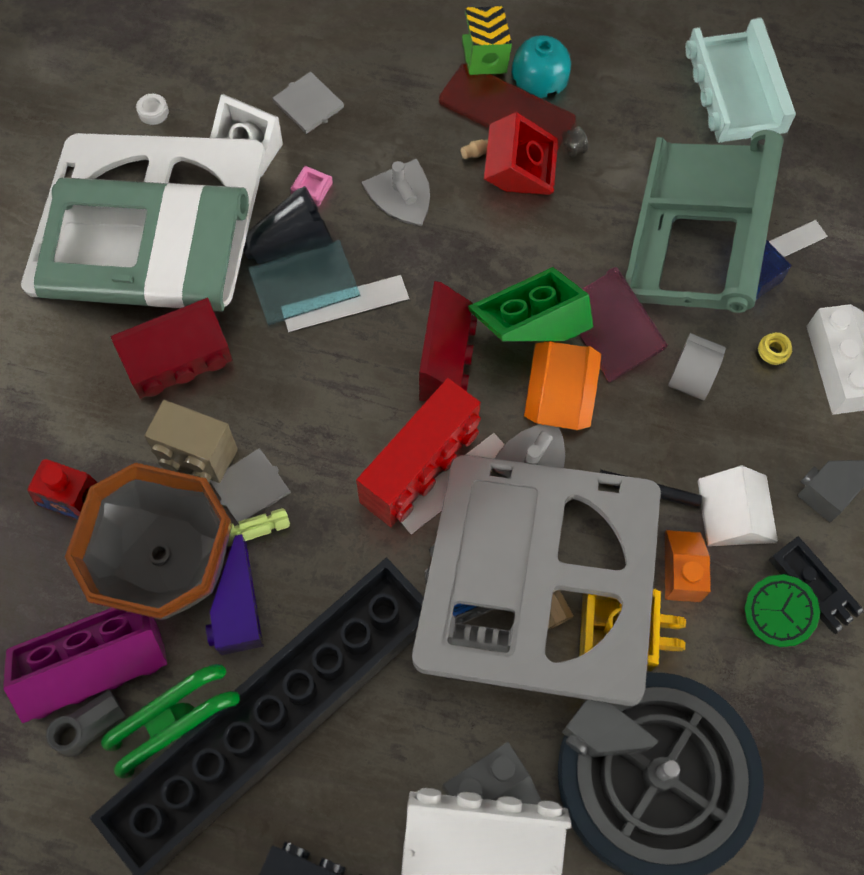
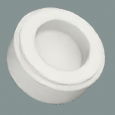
(152, 109)

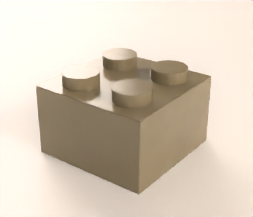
(191, 442)

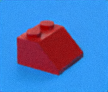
(521, 156)

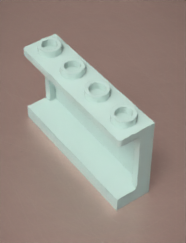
(740, 82)

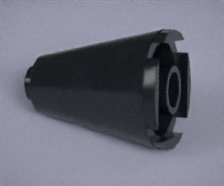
(288, 230)

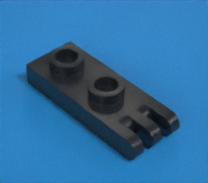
(800, 562)

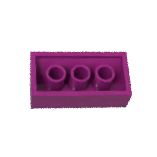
(81, 661)

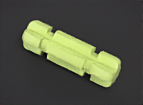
(260, 525)

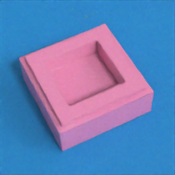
(315, 182)

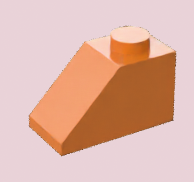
(686, 566)

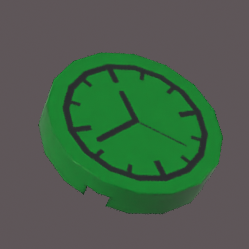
(782, 610)

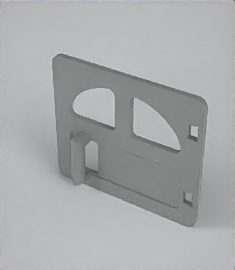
(502, 553)

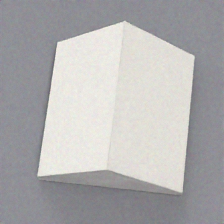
(243, 121)
(737, 508)

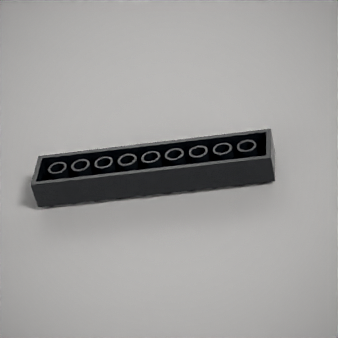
(275, 713)

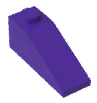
(234, 610)

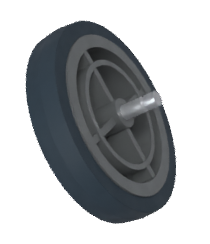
(681, 802)

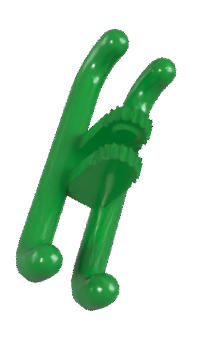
(167, 719)

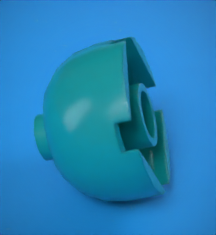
(541, 66)

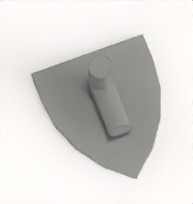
(401, 192)
(534, 446)

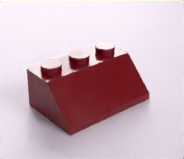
(446, 341)
(172, 348)

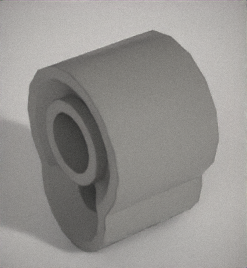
(697, 367)

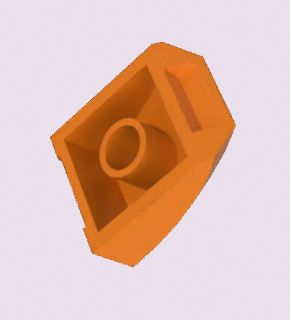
(562, 385)

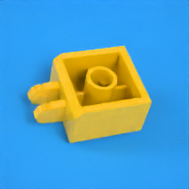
(601, 613)

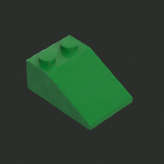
(537, 309)

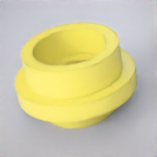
(778, 341)

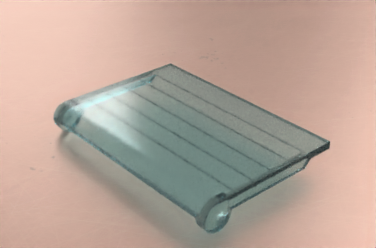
(303, 282)

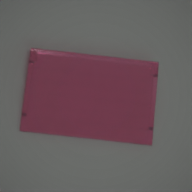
(620, 326)

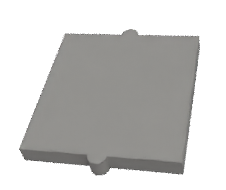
(308, 102)
(250, 486)

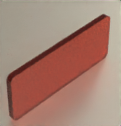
(491, 99)

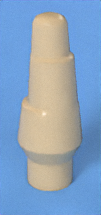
(474, 149)

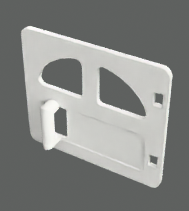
(114, 234)

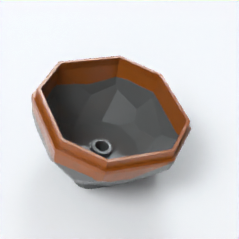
(133, 519)

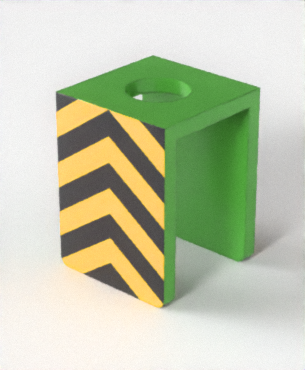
(488, 41)

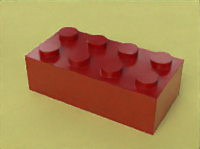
(419, 453)

